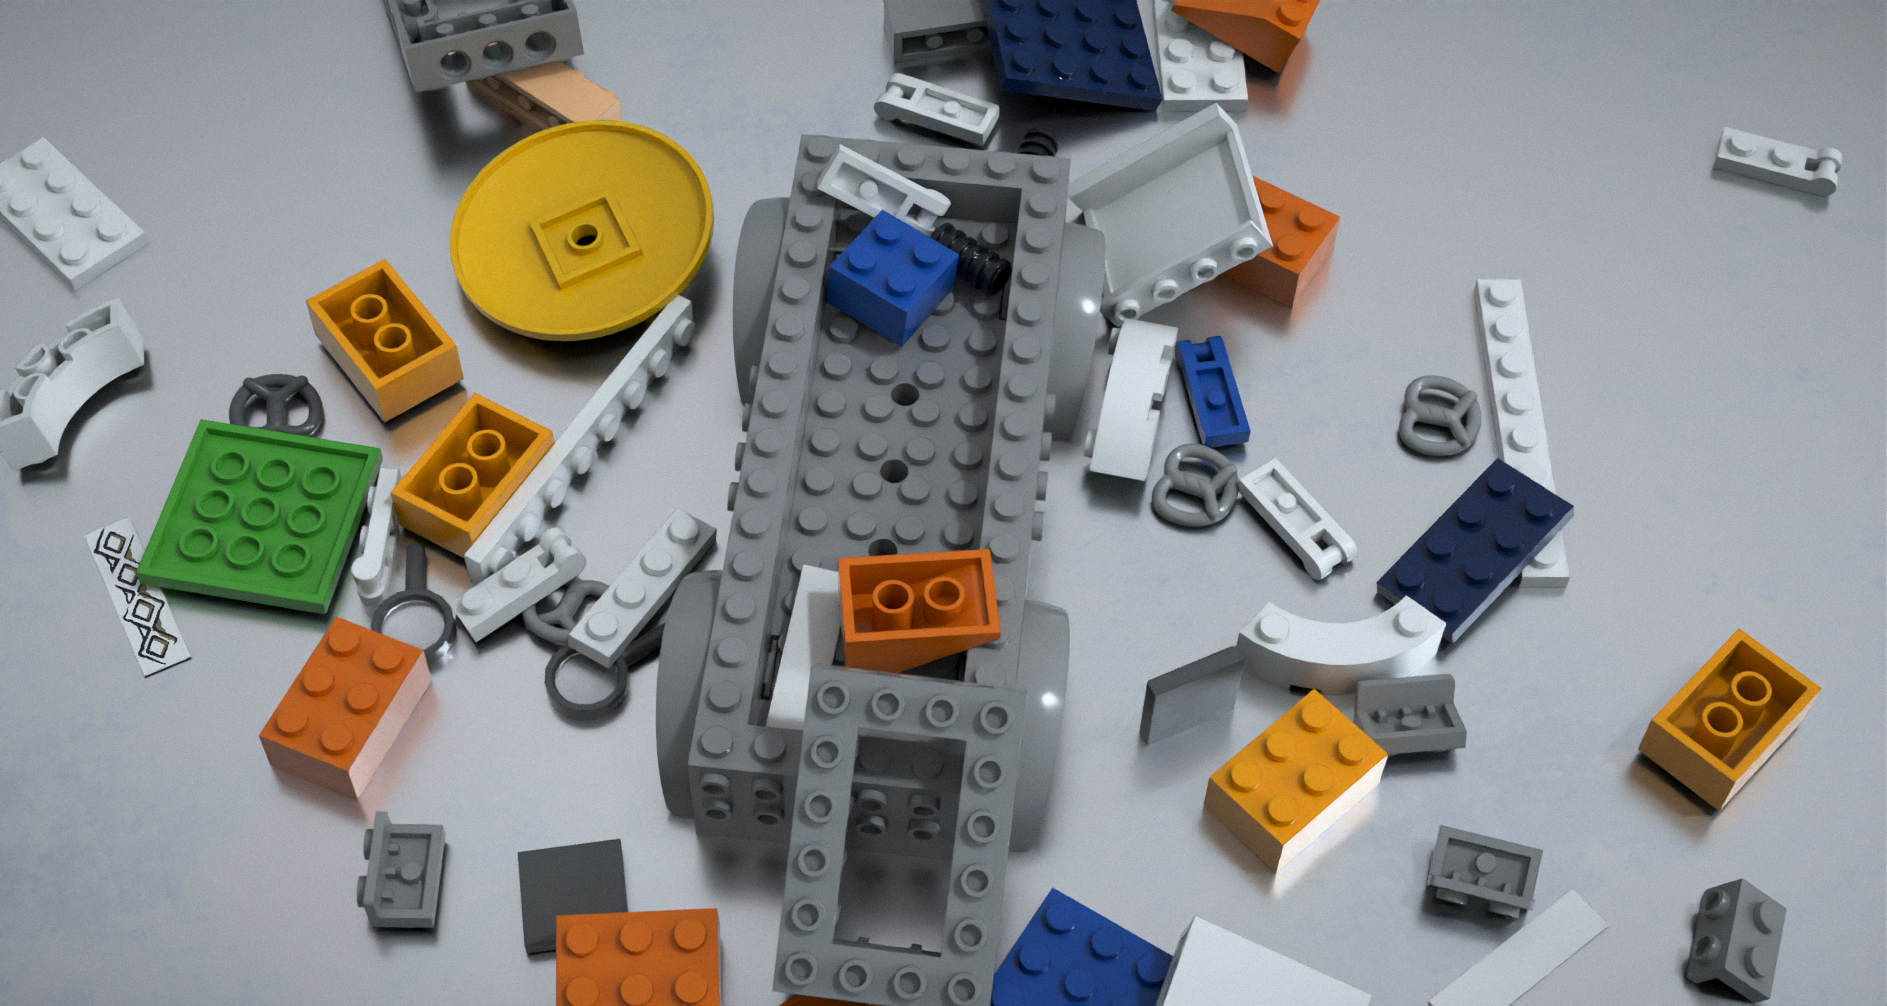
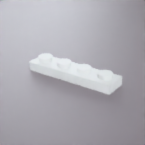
(642, 588)

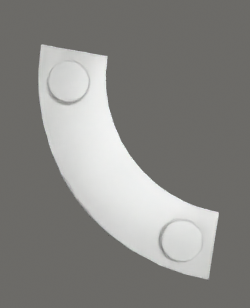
(63, 377)
(1136, 379)
(1338, 655)

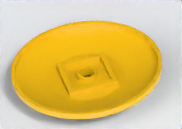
(575, 180)

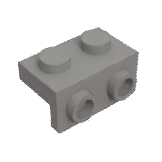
(1410, 713)
(1484, 869)
(401, 873)
(1738, 939)

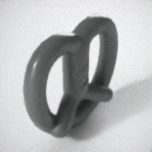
(277, 402)

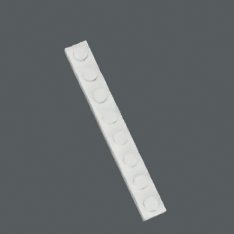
(1518, 408)
(577, 445)

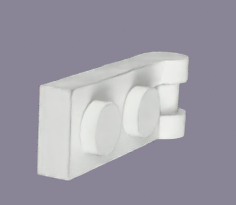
(937, 108)
(1778, 162)
(875, 188)
(1297, 518)
(378, 541)
(519, 584)

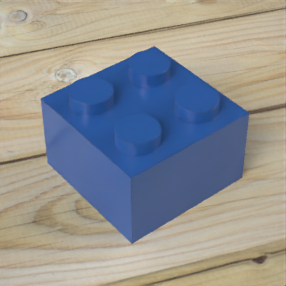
(891, 277)

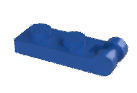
(1213, 392)

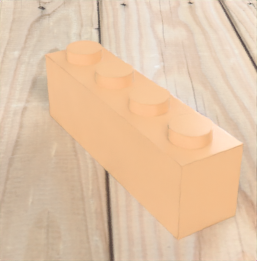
(552, 95)

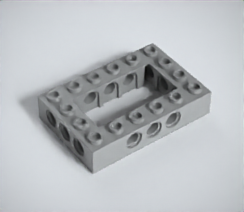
(428, 39)
(863, 972)

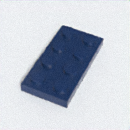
(1477, 547)

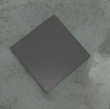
(1191, 695)
(568, 882)

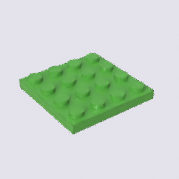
(261, 516)

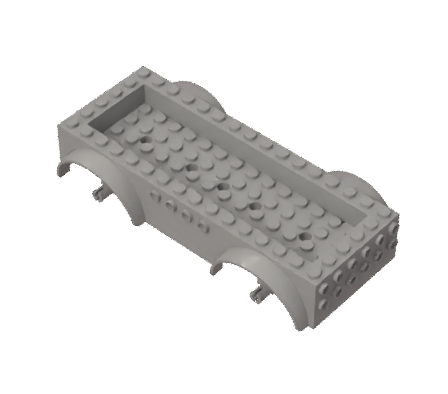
(883, 456)

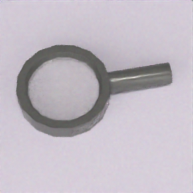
(417, 614)
(588, 689)

